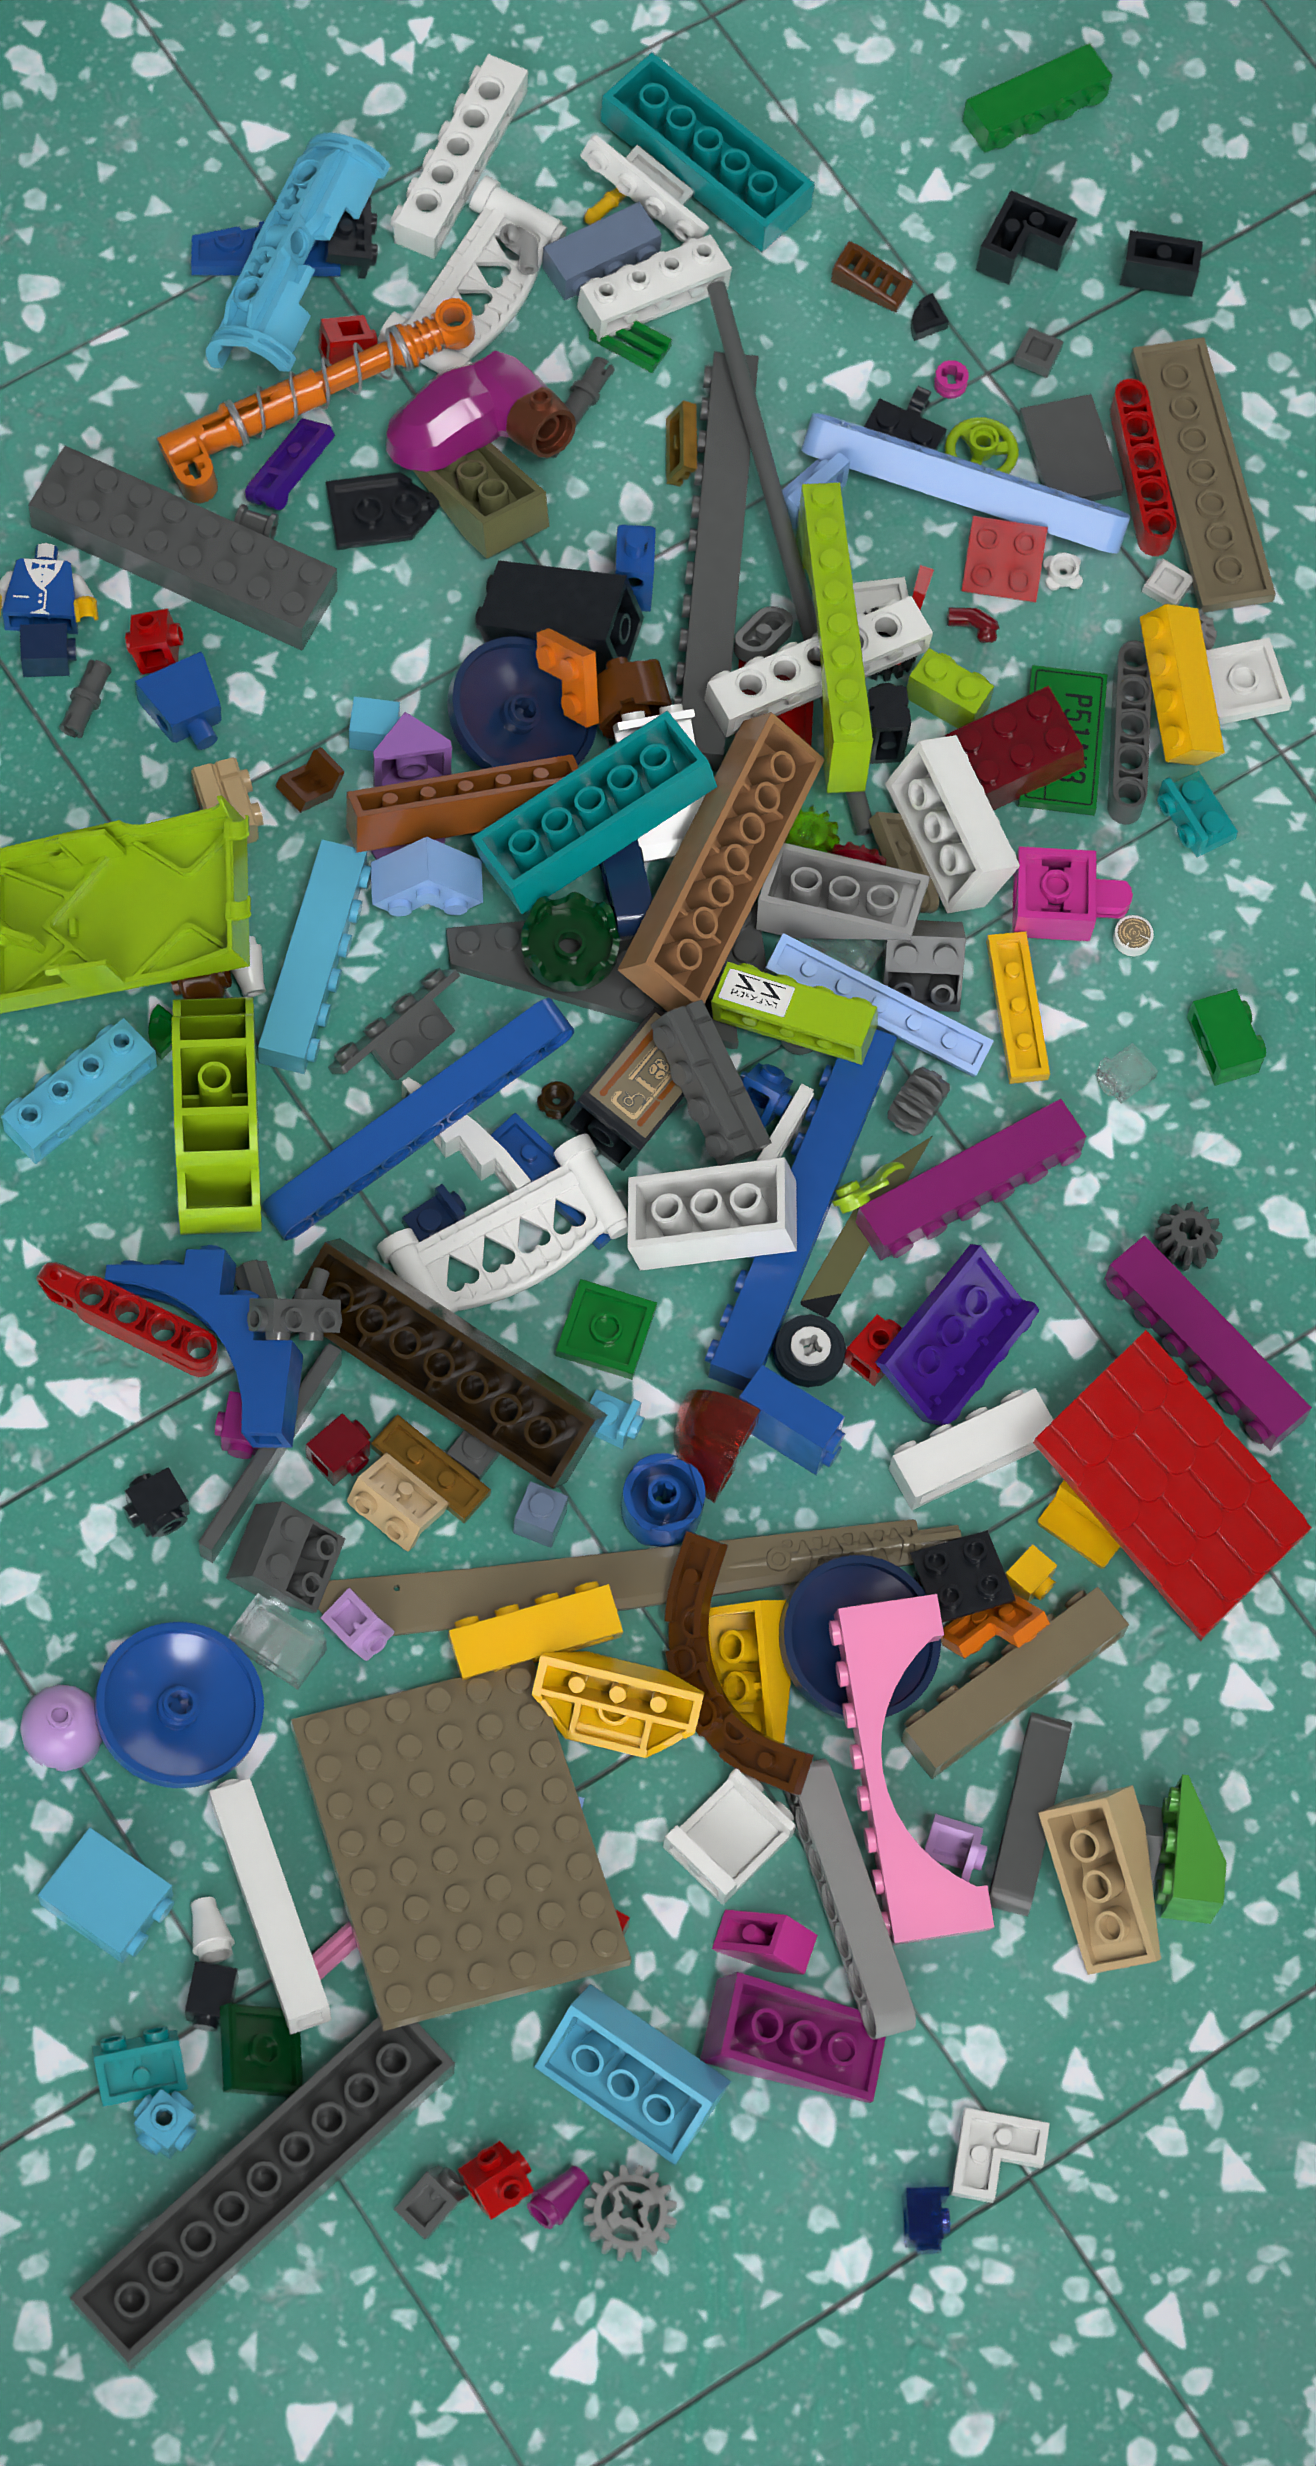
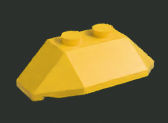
(616, 1702)

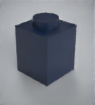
(46, 650)

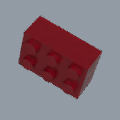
(1021, 747)

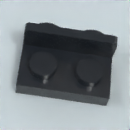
(353, 241)

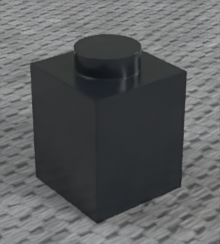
(210, 1989)

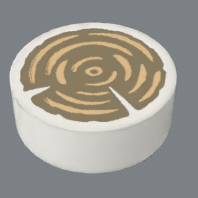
(1133, 935)

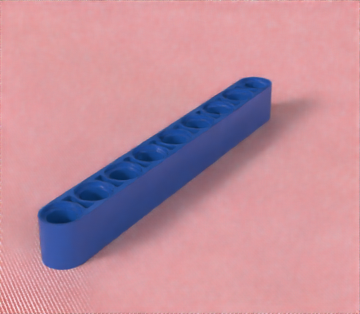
(417, 1119)

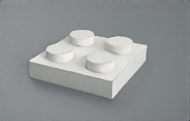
(1247, 681)

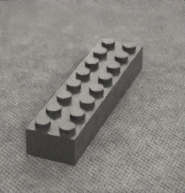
(183, 547)

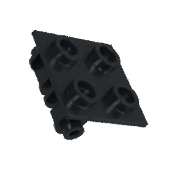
(963, 1575)

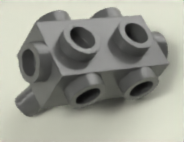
(307, 1313)

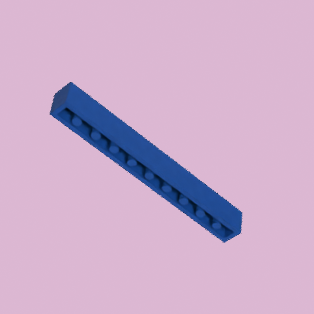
(818, 1170)

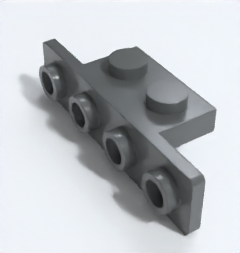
(406, 1033)

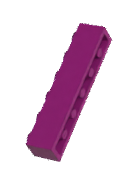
(970, 1180)
(1206, 1343)

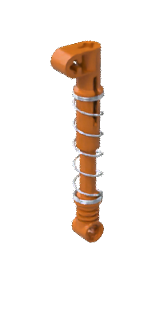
(302, 392)

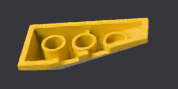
(751, 1664)

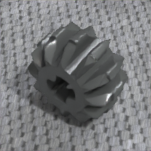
(918, 1101)
(1201, 1232)

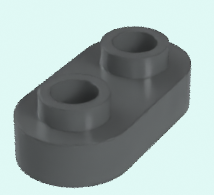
(763, 633)

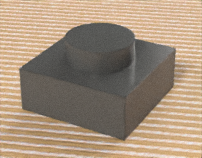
(1038, 352)
(473, 1454)

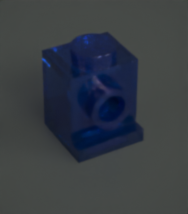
(925, 2218)

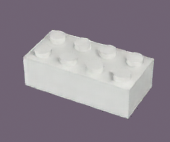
(952, 824)
(712, 1214)

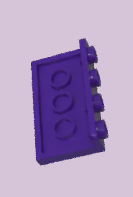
(956, 1338)

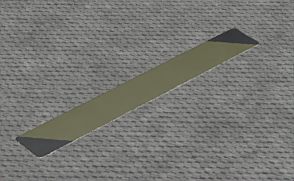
(852, 1245)

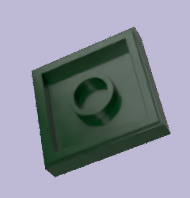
(259, 2051)

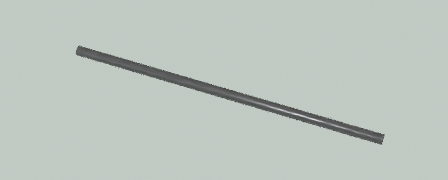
(774, 497)

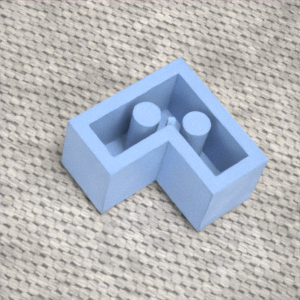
(426, 875)

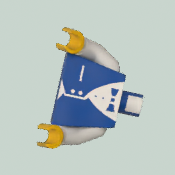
(45, 592)

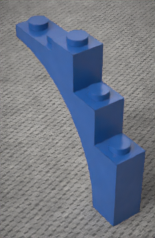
(265, 1368)

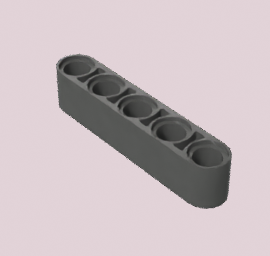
(1126, 747)
(1023, 1834)

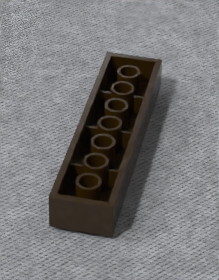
(456, 1367)

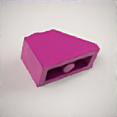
(765, 1941)

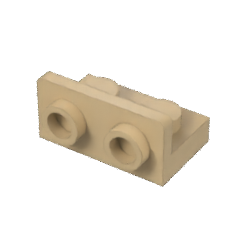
(396, 1501)

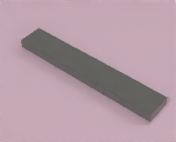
(267, 1458)

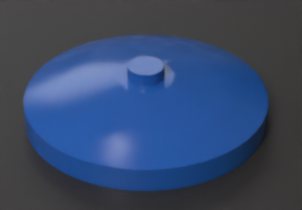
(179, 1705)

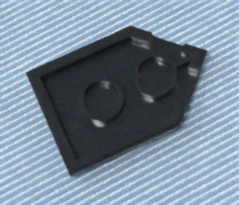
(378, 509)

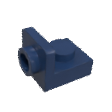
(435, 1214)

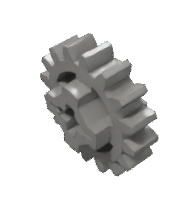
(645, 2202)

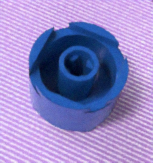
(678, 1484)

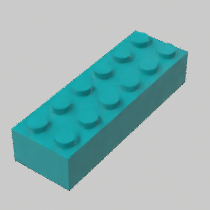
(708, 151)
(595, 811)

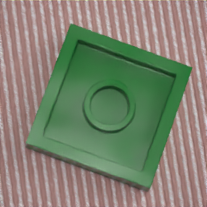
(606, 1329)

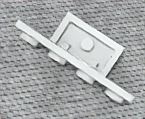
(647, 183)

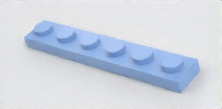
(896, 1012)

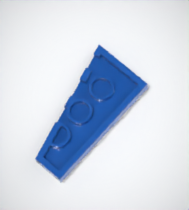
(228, 250)

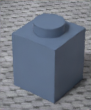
(540, 1514)

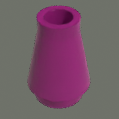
(556, 2199)

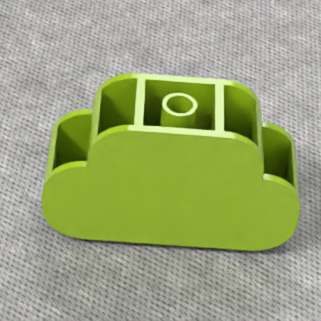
(216, 1115)

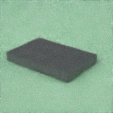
(1071, 448)

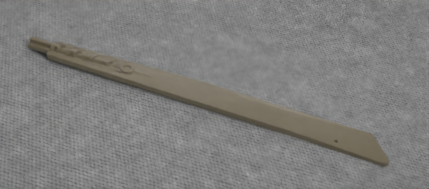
(635, 1577)

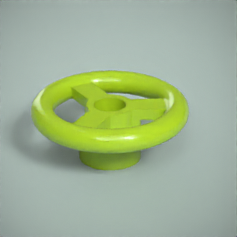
(984, 432)

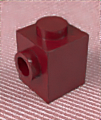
(340, 1449)

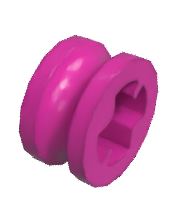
(961, 375)

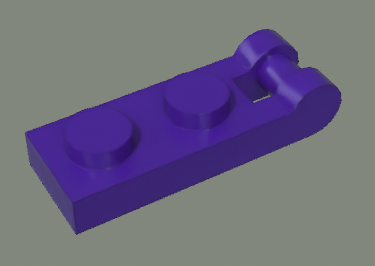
(289, 464)

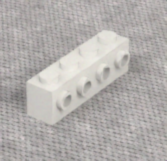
(653, 286)

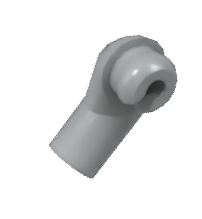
(522, 244)

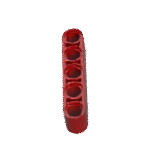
(1142, 482)

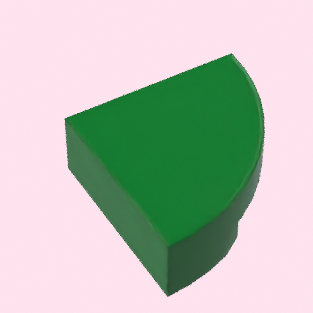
(160, 1031)

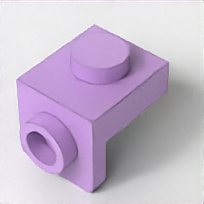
(956, 1845)

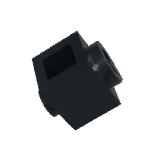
(156, 1504)

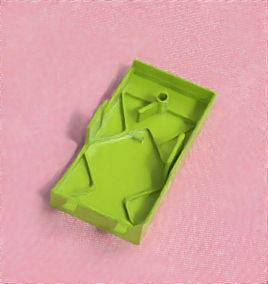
(123, 907)

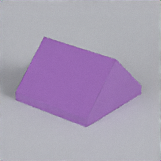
(411, 753)

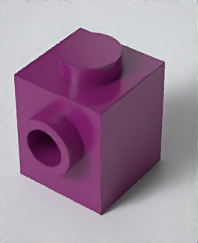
(229, 1428)

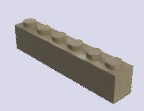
(1013, 1682)

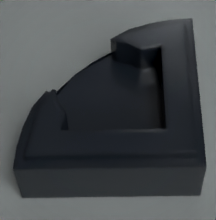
(928, 318)

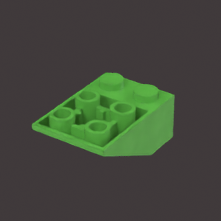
(1192, 1859)

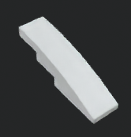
(477, 1147)

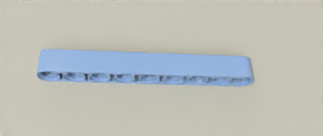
(967, 483)

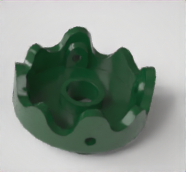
(572, 918)

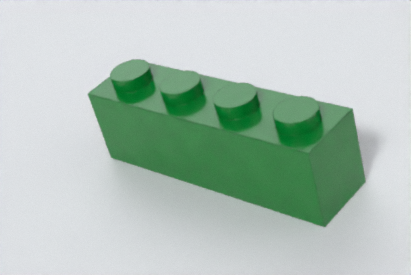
(1037, 98)

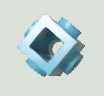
(172, 2136)

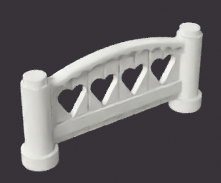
(463, 275)
(576, 1183)

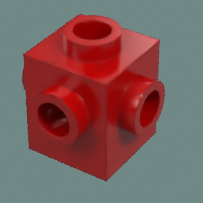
(154, 640)
(497, 2179)

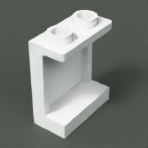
(731, 1836)

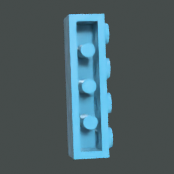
(78, 1090)

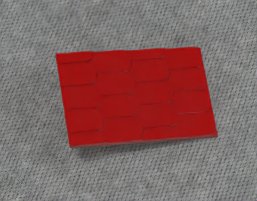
(1172, 1484)

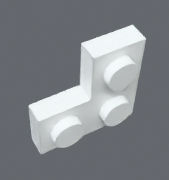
(987, 2141)

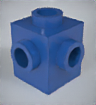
(768, 1091)

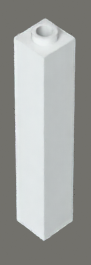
(270, 1905)

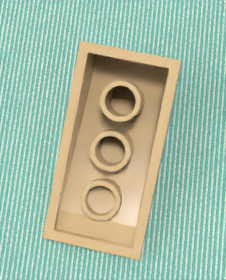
(1105, 1877)

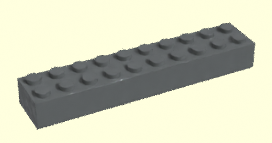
(260, 2188)

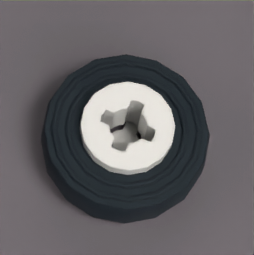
(805, 1365)

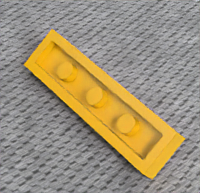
(1018, 1007)

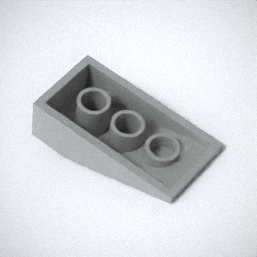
(838, 897)

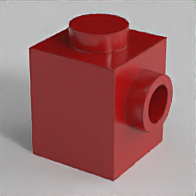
(869, 1346)

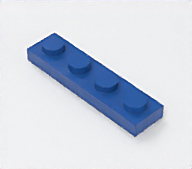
(536, 1160)

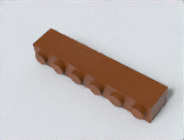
(447, 803)

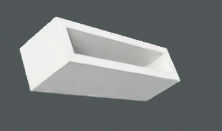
(969, 1449)

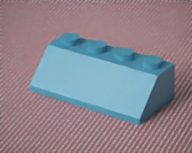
(632, 2073)

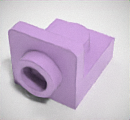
(357, 1625)

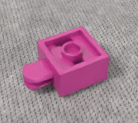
(1068, 880)

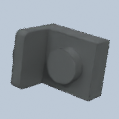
(432, 2200)

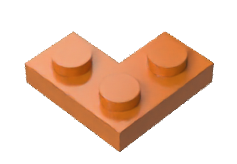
(578, 673)
(1014, 1622)

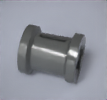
(257, 522)

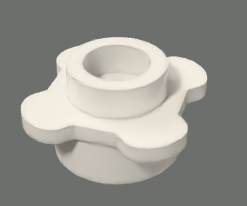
(1063, 562)

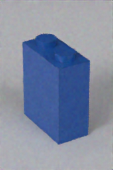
(794, 1421)

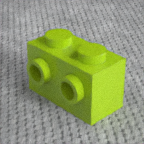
(949, 689)

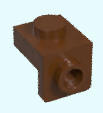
(311, 782)

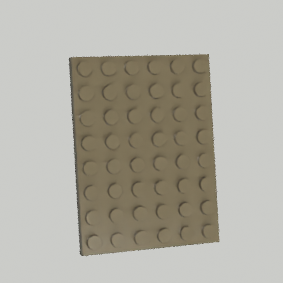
(459, 1845)

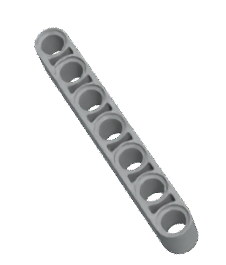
(851, 1905)

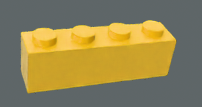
(1181, 685)
(524, 1634)

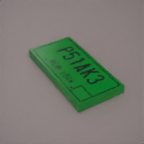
(1083, 703)

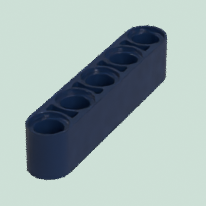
(627, 888)

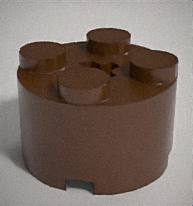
(628, 689)

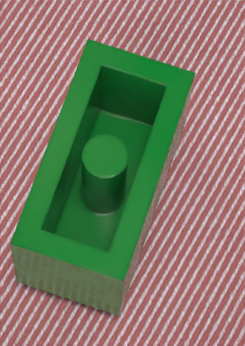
(1226, 1036)

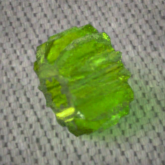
(815, 827)

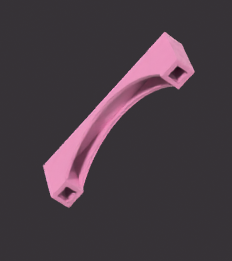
(916, 1891)

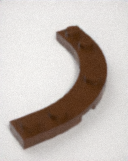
(691, 1661)

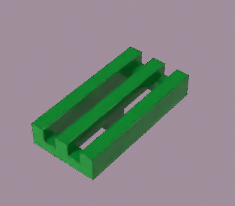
(641, 337)

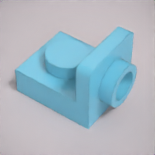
(621, 1420)

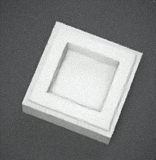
(1168, 584)

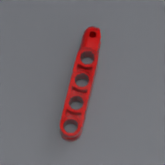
(74, 1286)

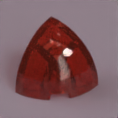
(711, 1435)

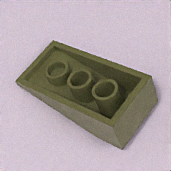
(489, 499)

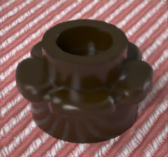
(552, 1091)

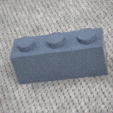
(601, 249)

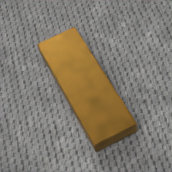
(432, 1467)

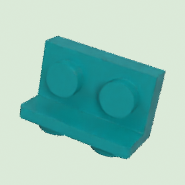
(1196, 813)
(139, 2066)

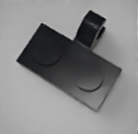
(908, 423)

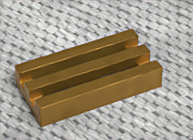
(681, 443)

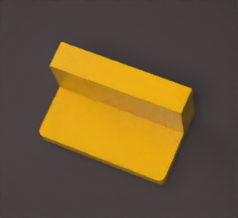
(1077, 1527)

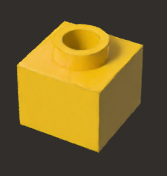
(1032, 1575)

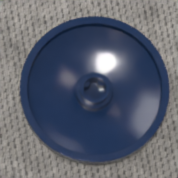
(511, 708)
(806, 1636)

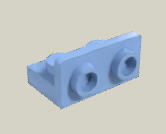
(820, 471)

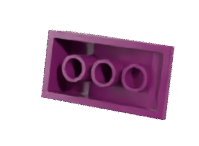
(791, 2038)

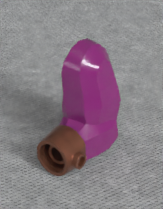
(474, 407)

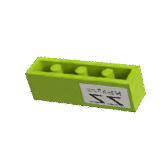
(795, 1012)

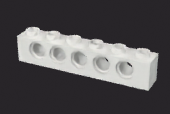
(428, 230)
(731, 706)

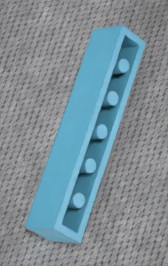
(313, 958)

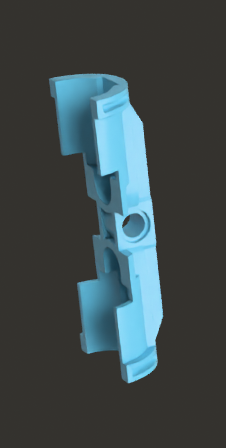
(326, 180)

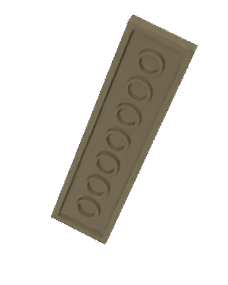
(1204, 476)

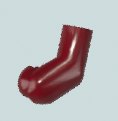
(976, 618)

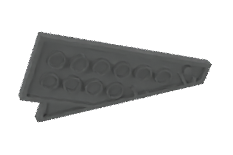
(495, 956)

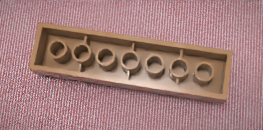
(722, 863)

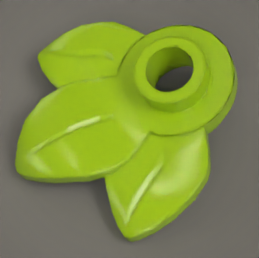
(855, 1194)

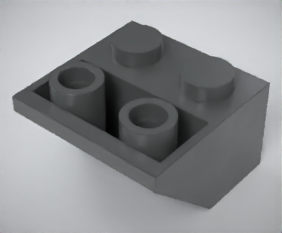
(928, 964)
(286, 1556)

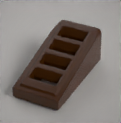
(866, 261)

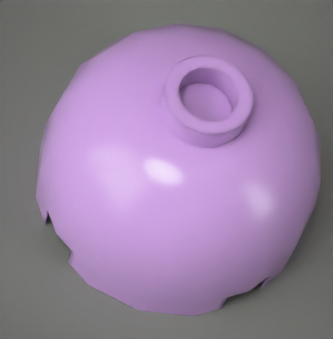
(61, 1728)

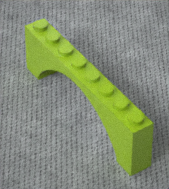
(846, 715)

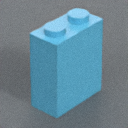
(107, 1896)

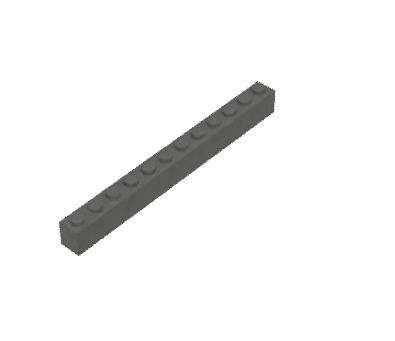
(717, 552)

